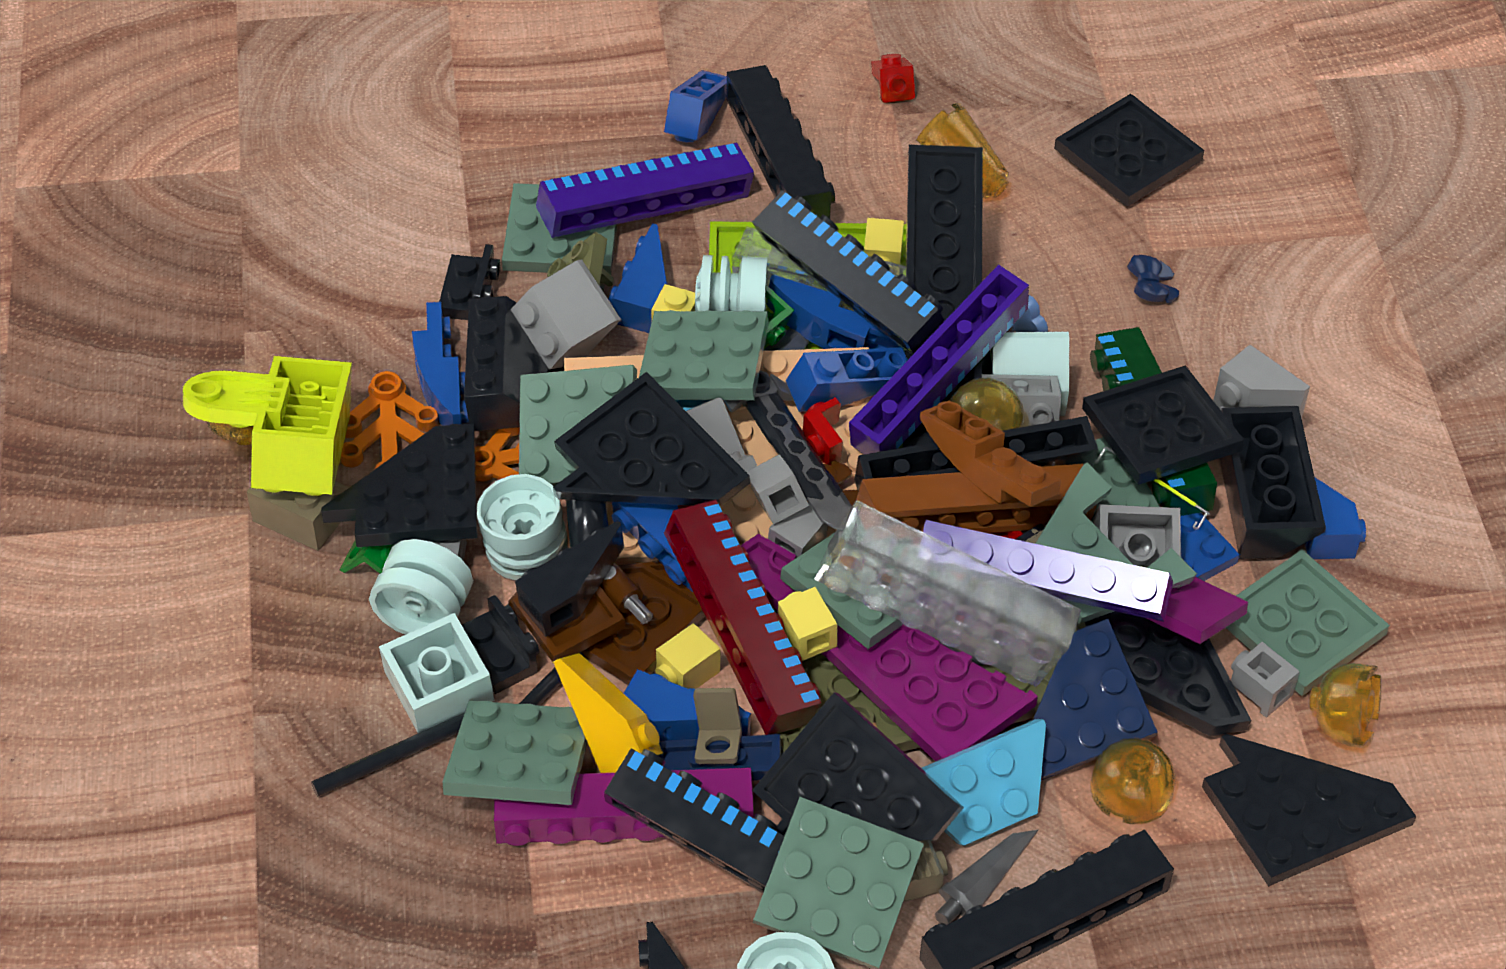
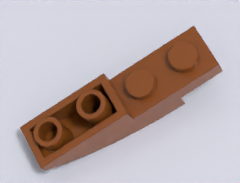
(980, 456)

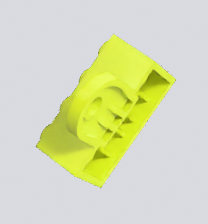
(296, 416)

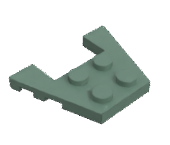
(1076, 533)

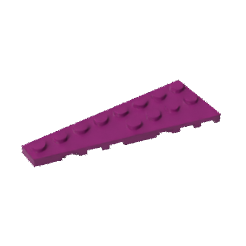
(912, 677)

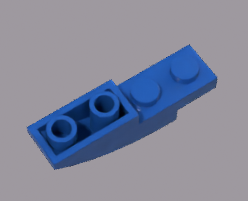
(823, 320)
(438, 370)

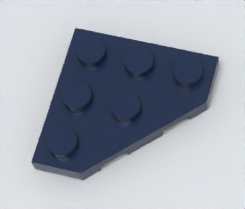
(1090, 702)

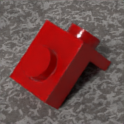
(894, 78)
(819, 430)

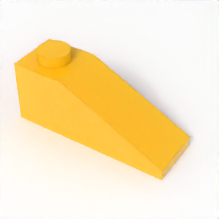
(605, 714)

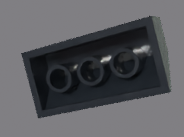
(495, 359)
(1271, 483)

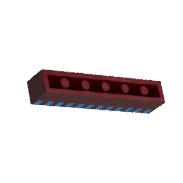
(742, 617)

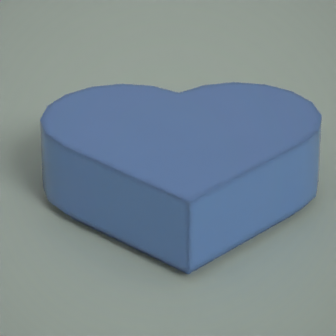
(1031, 320)

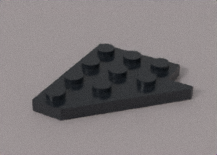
(646, 452)
(417, 493)
(1178, 675)
(859, 772)
(1298, 809)

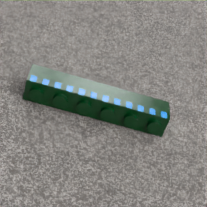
(1125, 358)

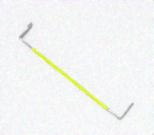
(1170, 489)

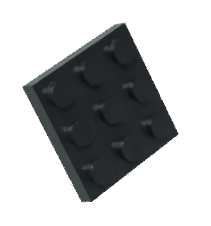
(1129, 149)
(1162, 424)

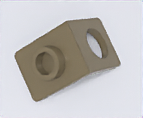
(717, 720)

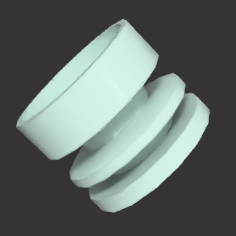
(731, 290)
(520, 524)

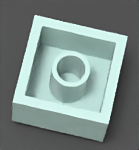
(436, 672)

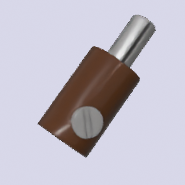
(625, 594)

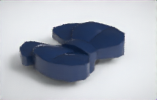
(1149, 273)

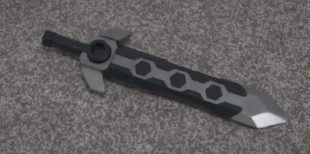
(789, 441)

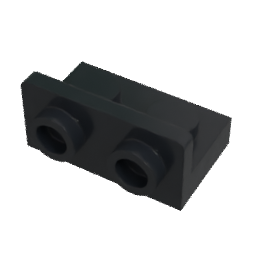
(468, 279)
(503, 645)

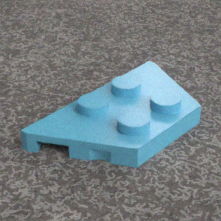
(993, 781)

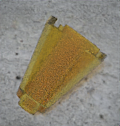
(961, 130)

